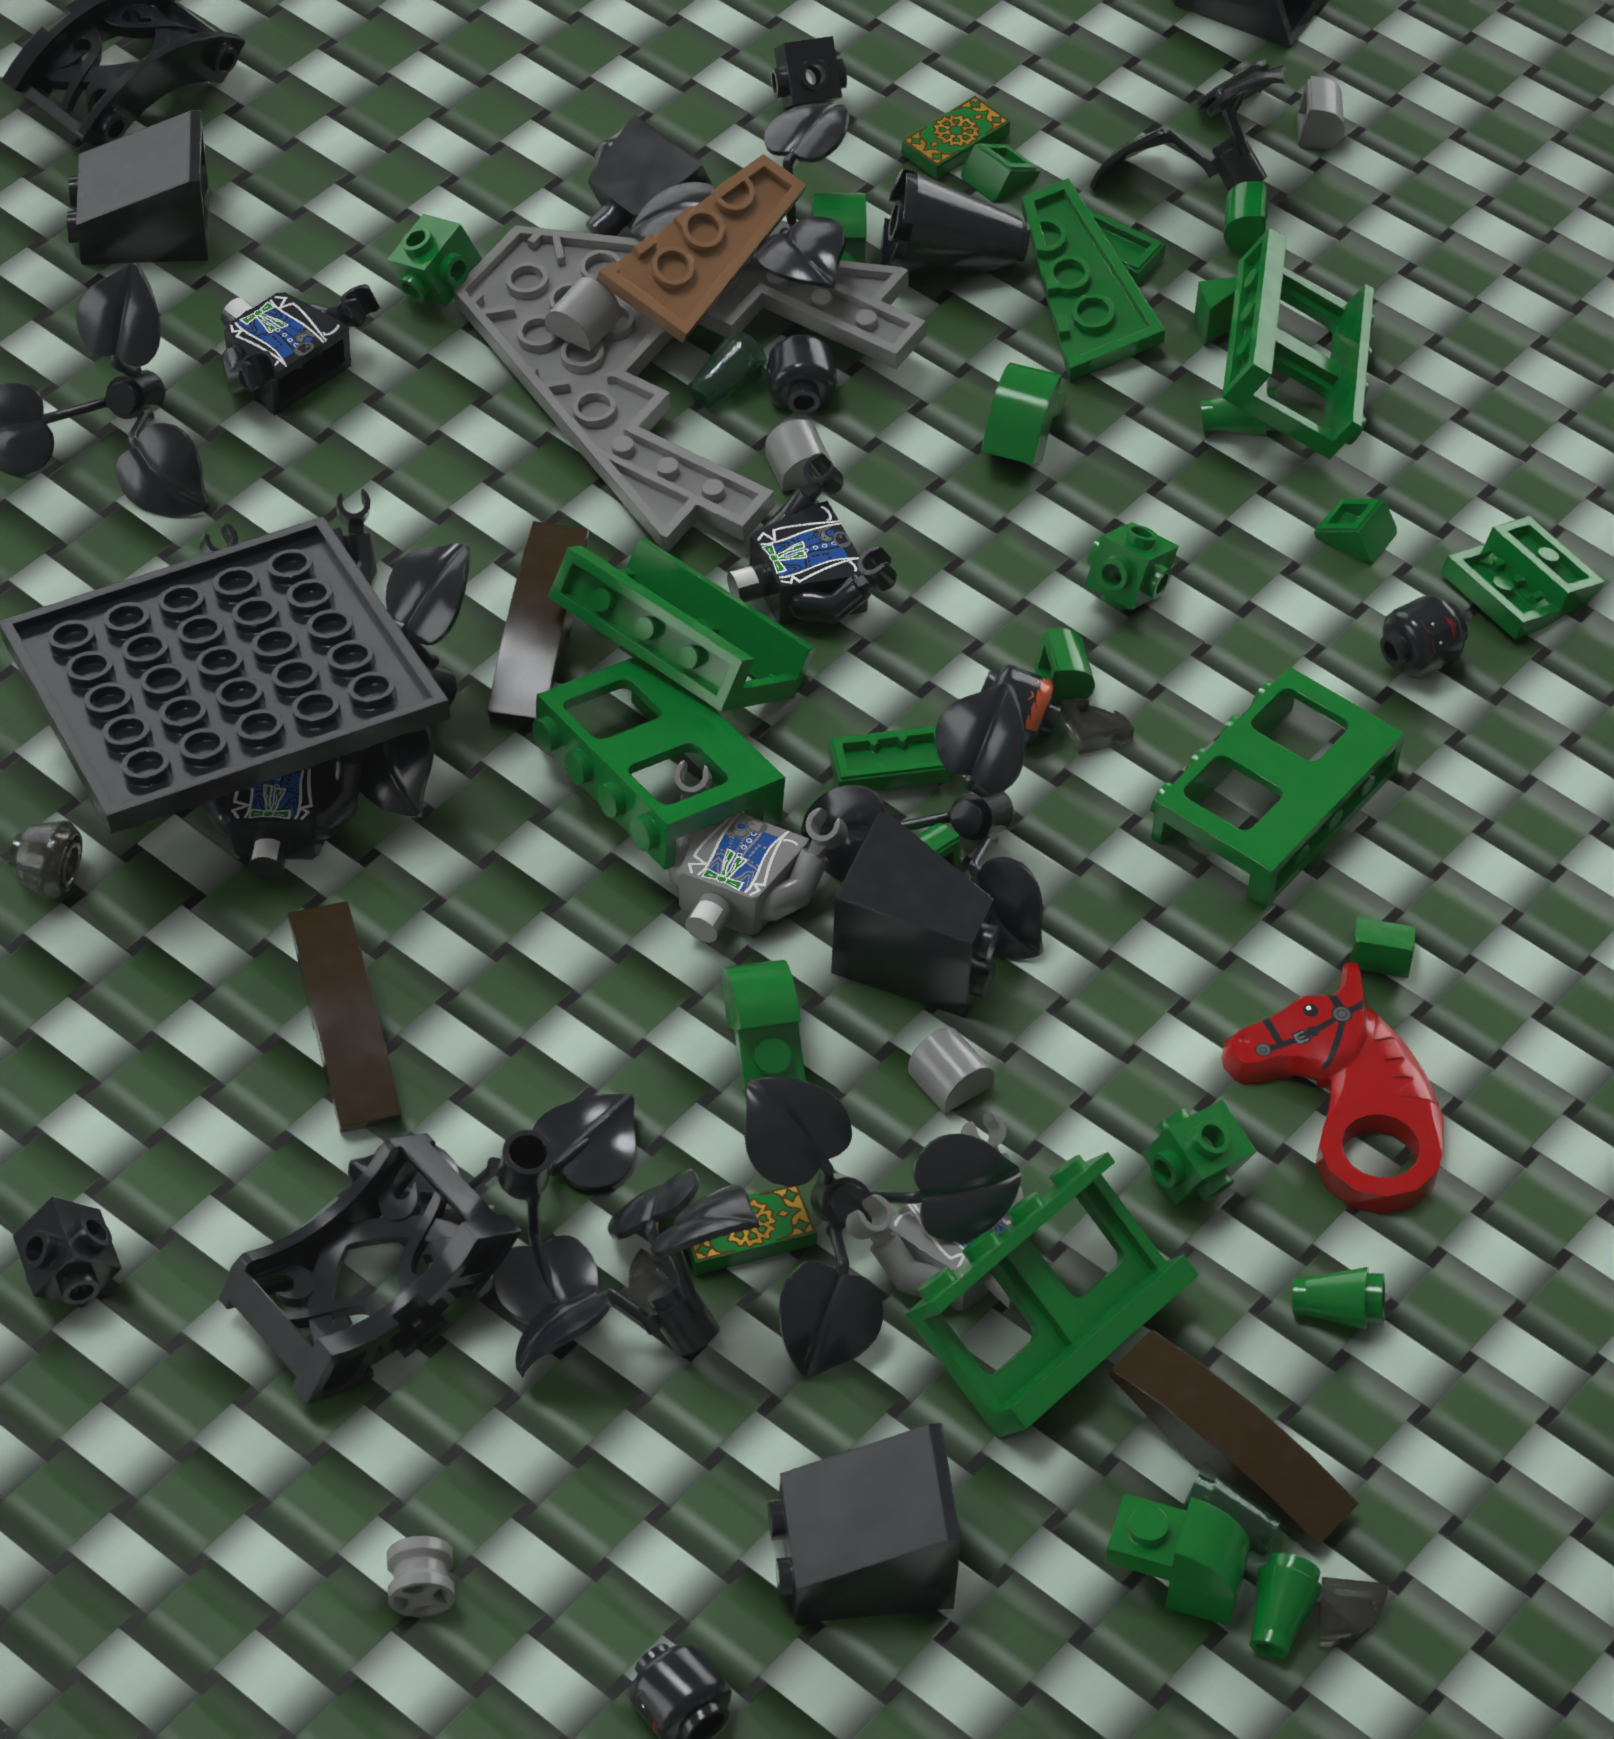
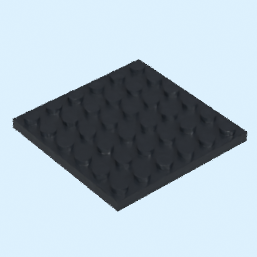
(221, 673)

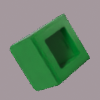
(997, 170)
(1214, 308)
(1358, 528)
(1383, 947)

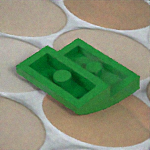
(1522, 577)

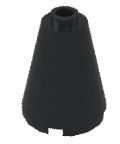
(948, 230)

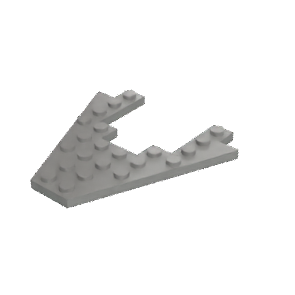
(612, 410)

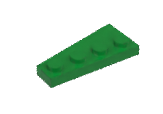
(1087, 287)

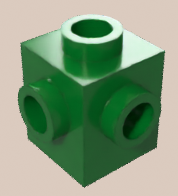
(433, 259)
(1130, 566)
(1198, 1152)

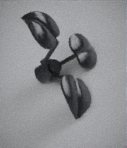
(1233, 157)
(796, 250)
(164, 465)
(427, 597)
(986, 743)
(788, 1138)
(593, 1149)
(675, 1303)

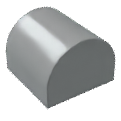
(1320, 114)
(584, 314)
(789, 449)
(949, 1069)

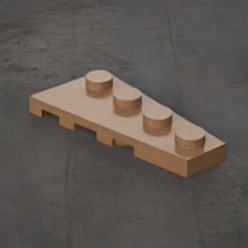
(703, 250)

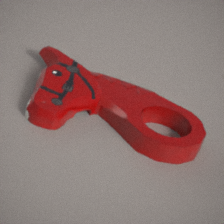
(1371, 1085)

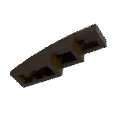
(534, 626)
(344, 1017)
(1232, 1435)

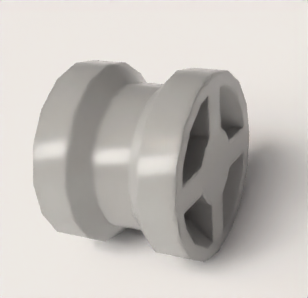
(420, 1576)

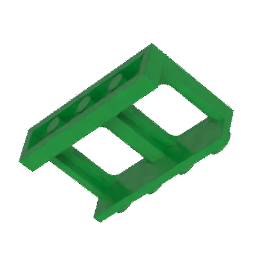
(1259, 346)
(684, 626)
(676, 726)
(1314, 795)
(1067, 1331)

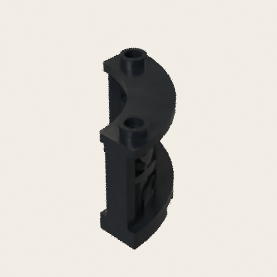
(182, 54)
(344, 1353)

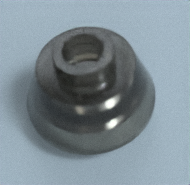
(47, 858)

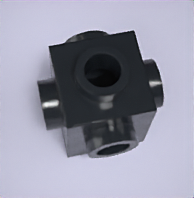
(817, 59)
(67, 1252)

